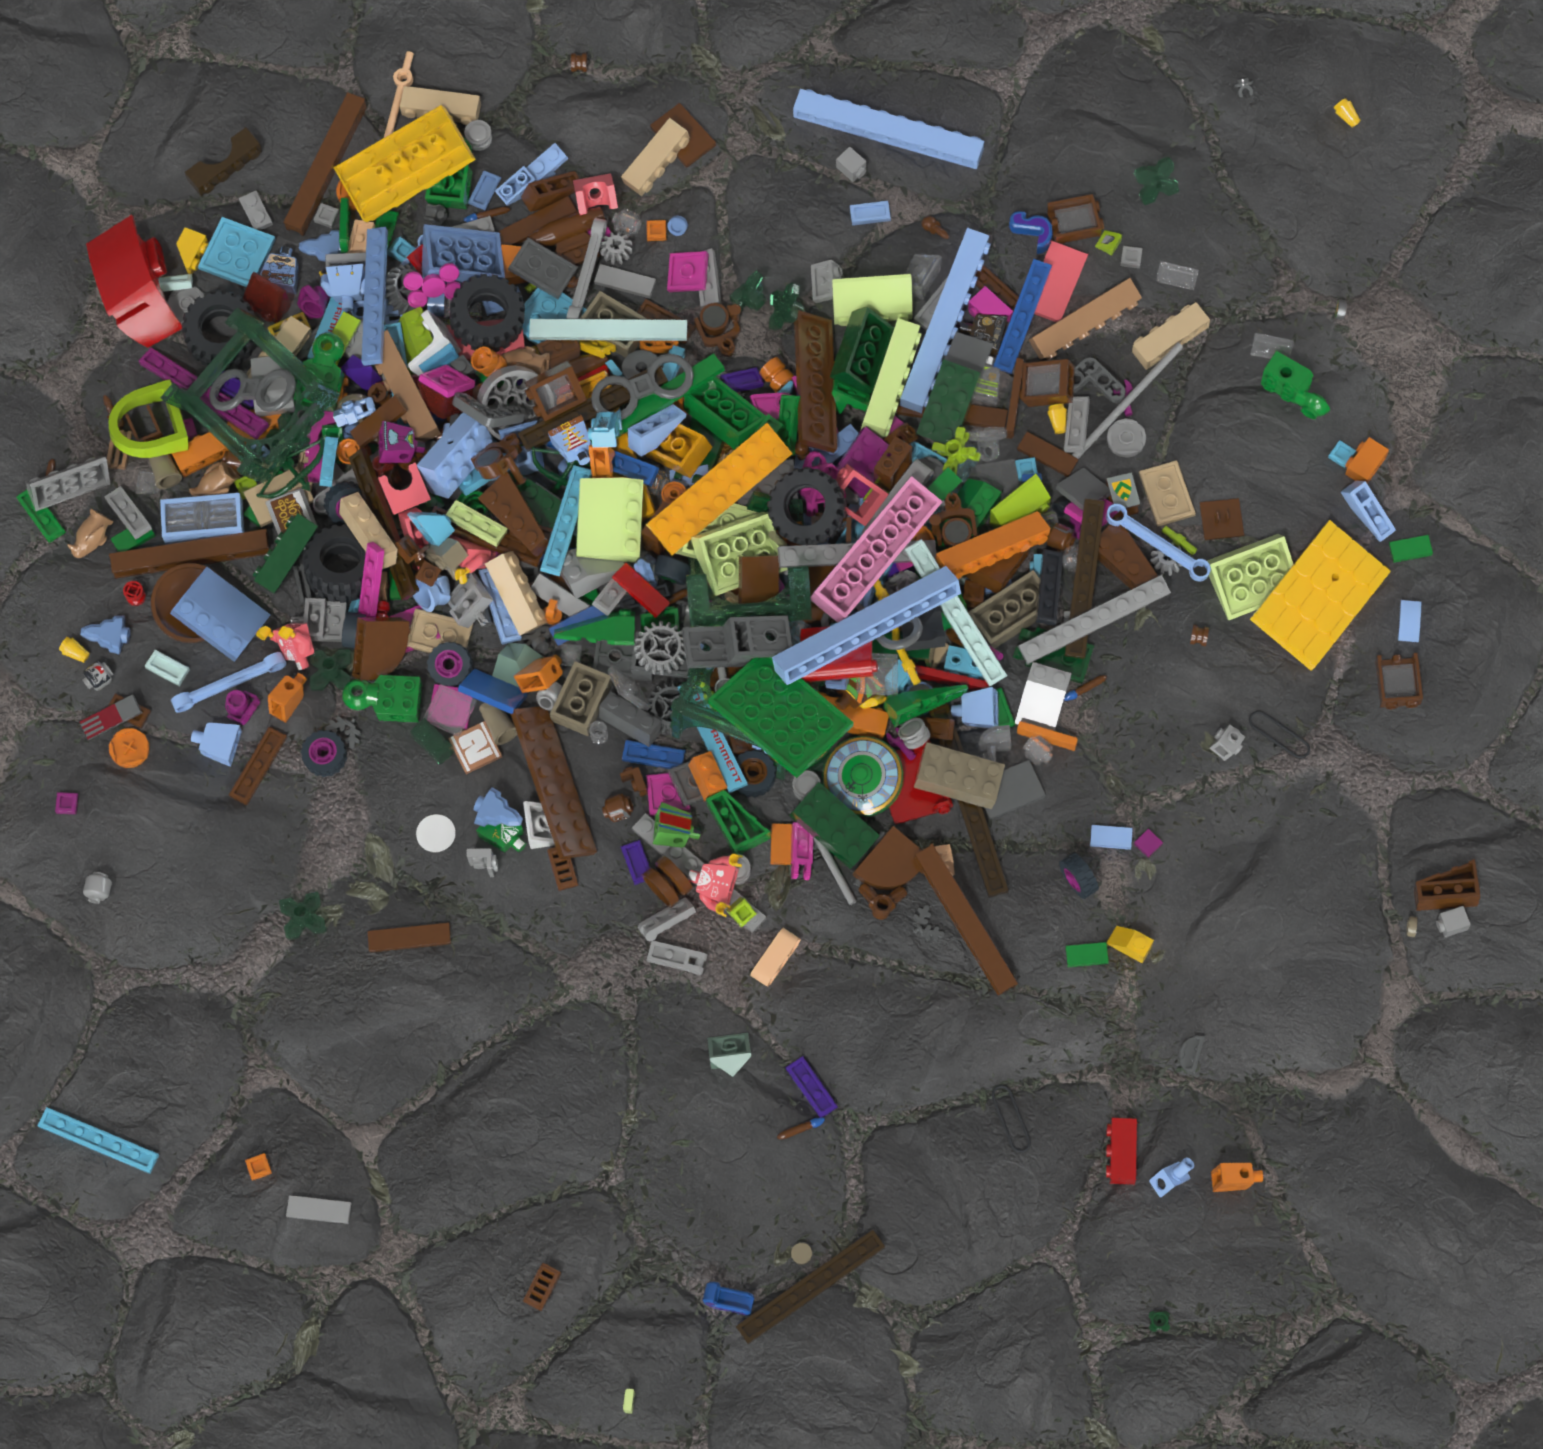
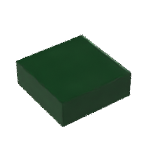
(758, 502)

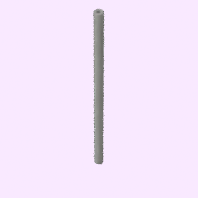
(1130, 397)

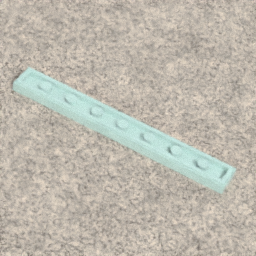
(608, 329)
(959, 619)

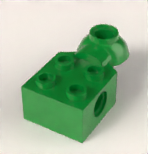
(452, 190)
(324, 364)
(1292, 384)
(390, 696)

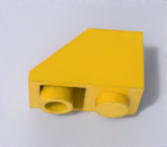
(191, 248)

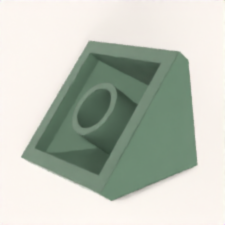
(512, 660)
(729, 1052)

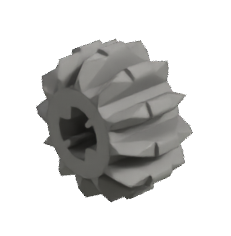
(610, 253)
(1160, 563)

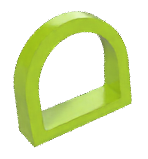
(162, 446)

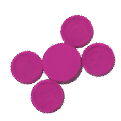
(432, 285)

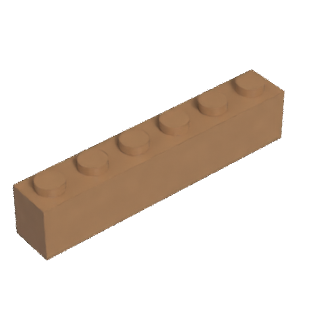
(1084, 319)
(403, 386)

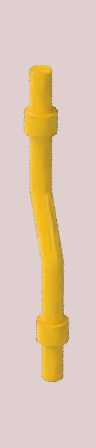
(907, 664)

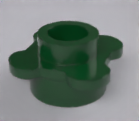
(1163, 1316)

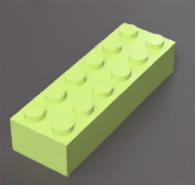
(892, 378)

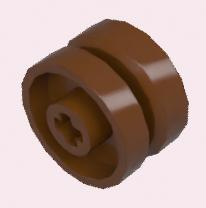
(667, 881)

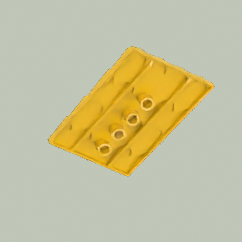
(404, 163)
(1320, 595)

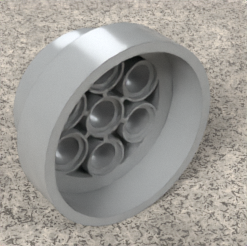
(510, 376)

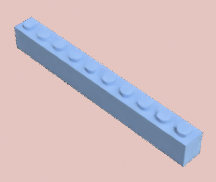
(888, 128)
(944, 320)
(866, 625)

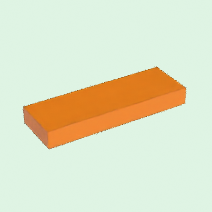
(1053, 737)

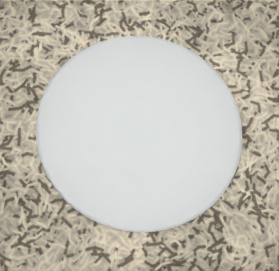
(435, 833)

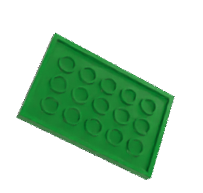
(782, 719)

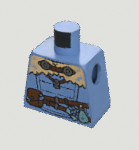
(282, 270)

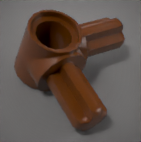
(886, 900)

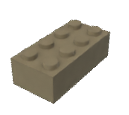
(1008, 610)
(959, 775)

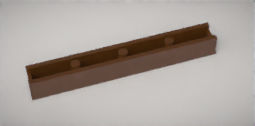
(322, 168)
(197, 551)
(965, 920)

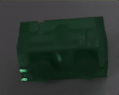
(432, 741)

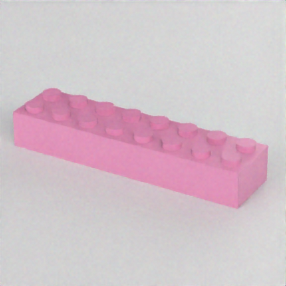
(875, 550)

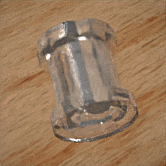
(601, 727)

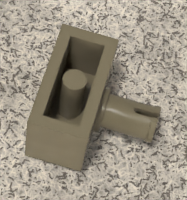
(446, 556)

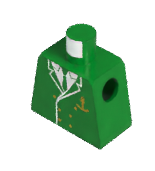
(502, 836)

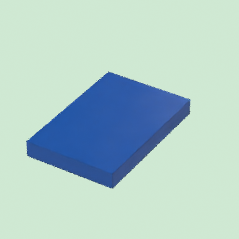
(492, 691)

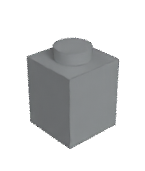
(851, 164)
(1453, 922)

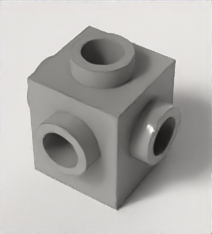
(1227, 742)

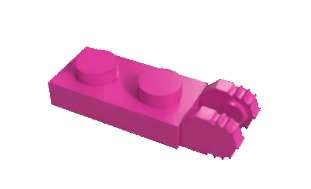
(801, 851)

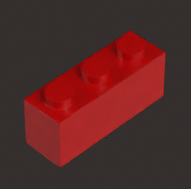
(1122, 1151)

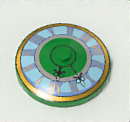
(864, 775)

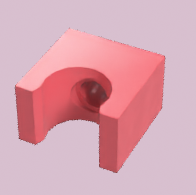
(605, 196)
(408, 498)

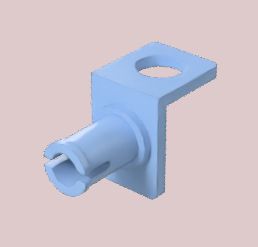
(1172, 1176)

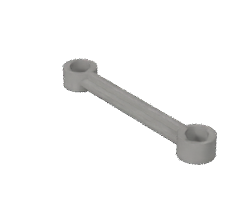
(597, 234)

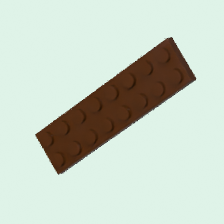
(814, 385)
(553, 782)

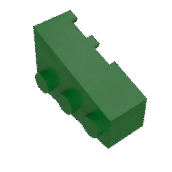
(736, 824)

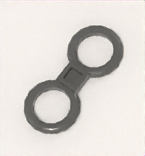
(644, 385)
(252, 390)
(887, 643)

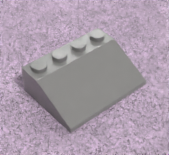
(68, 483)

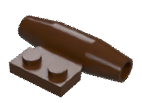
(568, 234)
(570, 351)

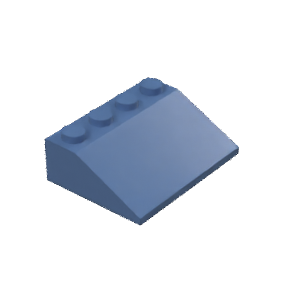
(470, 250)
(220, 614)

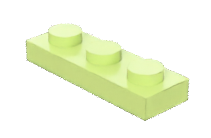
(476, 523)

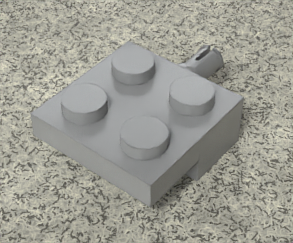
(469, 602)
(323, 619)

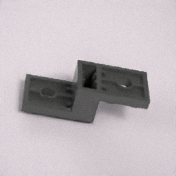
(736, 641)
(629, 664)

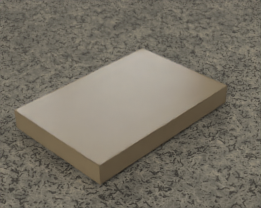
(1167, 493)
(258, 504)
(424, 632)

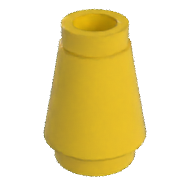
(1346, 111)
(1057, 416)
(74, 650)

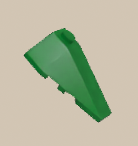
(915, 703)

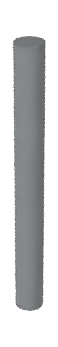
(836, 873)

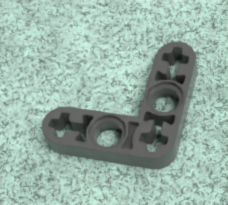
(1094, 375)
(486, 416)

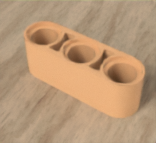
(775, 957)

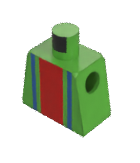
(673, 827)

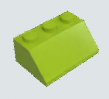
(415, 334)
(1022, 502)

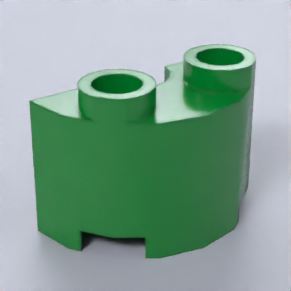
(670, 615)

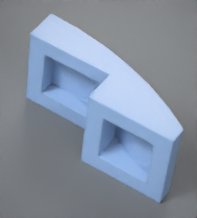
(1409, 621)

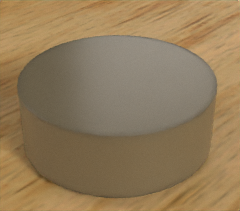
(1411, 926)
(801, 1253)

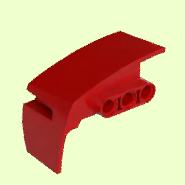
(129, 282)

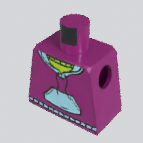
(397, 443)

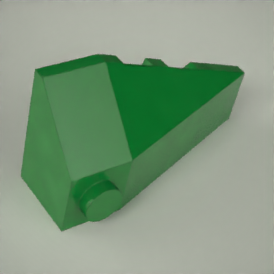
(616, 629)

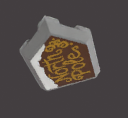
(286, 505)

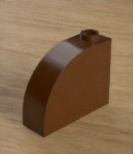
(999, 574)
(379, 646)
(890, 862)

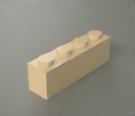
(419, 101)
(655, 157)
(1175, 329)
(292, 335)
(366, 527)
(516, 593)

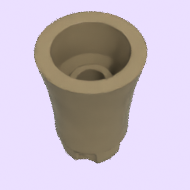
(165, 471)
(499, 724)

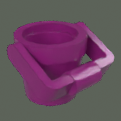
(314, 303)
(240, 707)

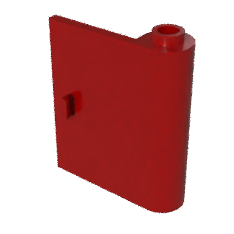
(855, 664)
(914, 802)

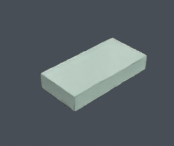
(176, 282)
(167, 668)

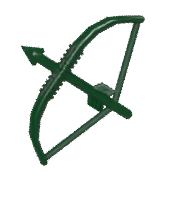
(298, 477)
(561, 480)

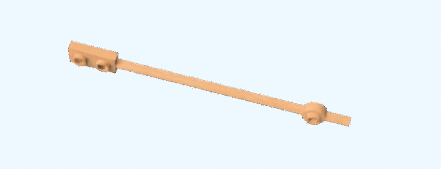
(358, 236)

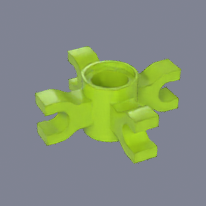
(954, 445)

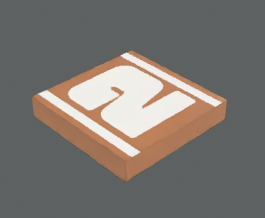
(475, 748)

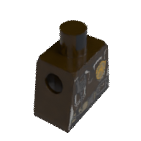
(986, 328)

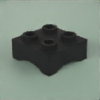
(932, 633)

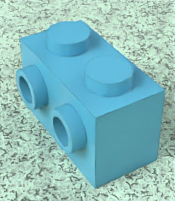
(960, 662)

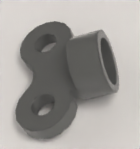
(537, 640)

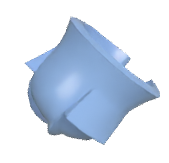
(430, 597)

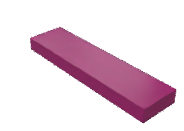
(371, 580)

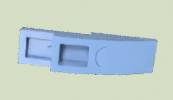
(539, 169)

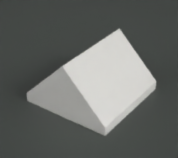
(537, 826)

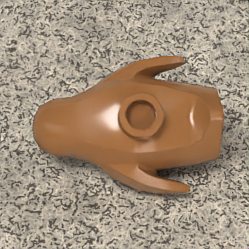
(529, 359)
(215, 480)
(90, 534)

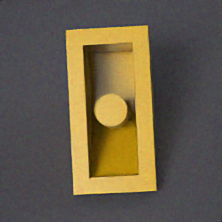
(1131, 943)

